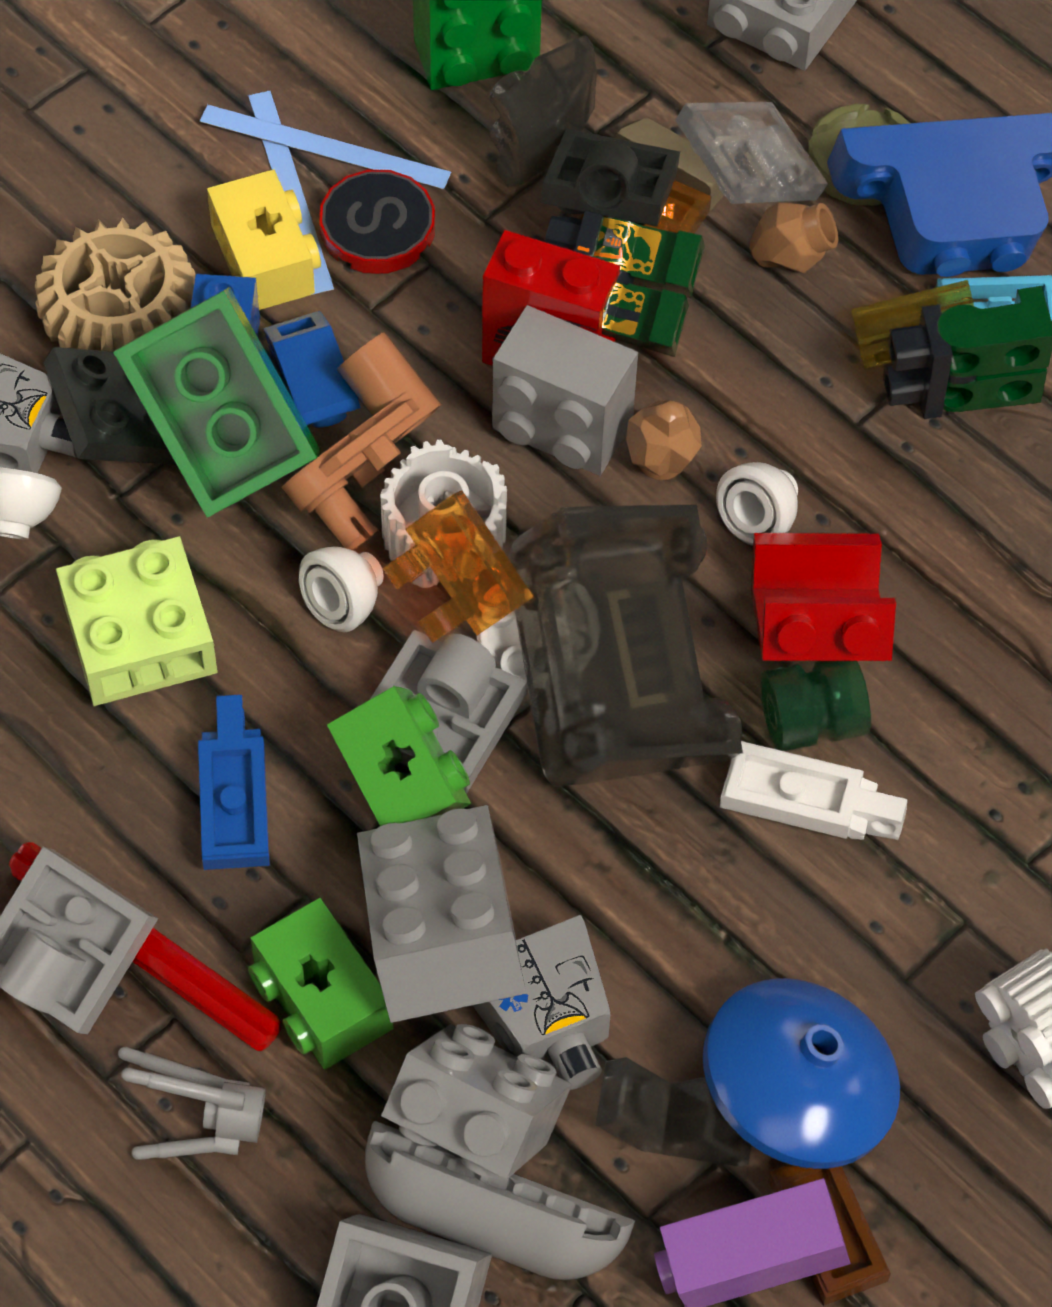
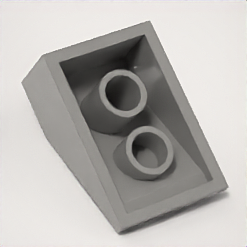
(400, 1267)

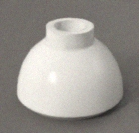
(757, 500)
(25, 501)
(340, 586)

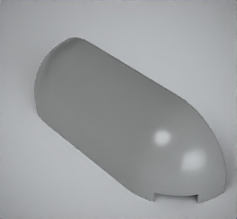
(504, 1217)

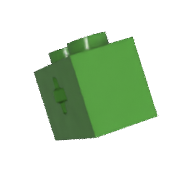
(371, 745)
(315, 949)

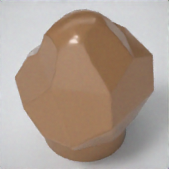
(794, 236)
(663, 439)

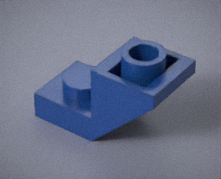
(309, 366)

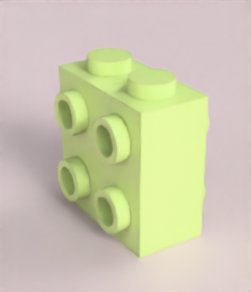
(137, 620)

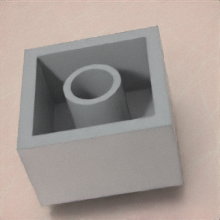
(563, 390)

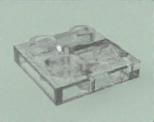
(751, 152)

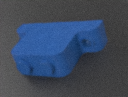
(953, 188)

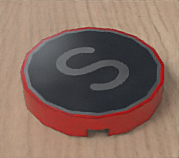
(377, 221)

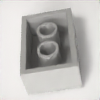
(439, 914)

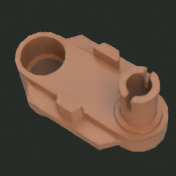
(397, 406)

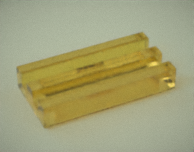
(877, 319)

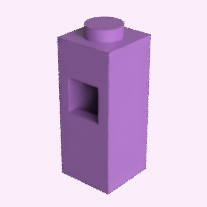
(752, 1246)

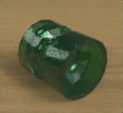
(815, 703)

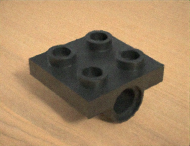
(610, 177)
(103, 408)

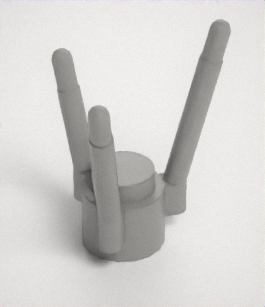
(230, 1106)

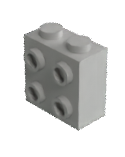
(782, 28)
(476, 1100)

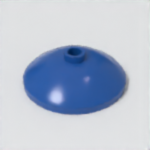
(788, 1094)

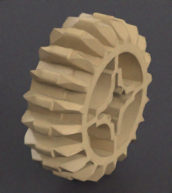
(116, 282)

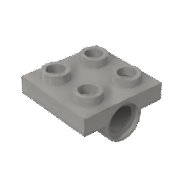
(464, 690)
(68, 940)

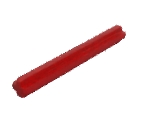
(189, 978)

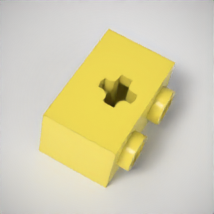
(262, 237)

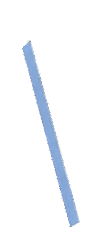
(323, 146)
(281, 160)

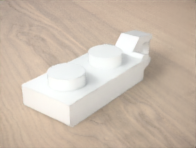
(810, 794)

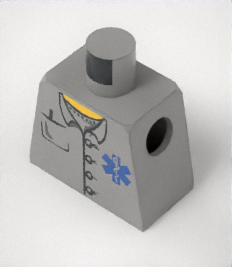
(29, 418)
(562, 1005)

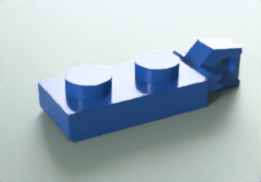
(233, 791)

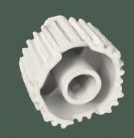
(426, 481)
(1021, 1022)

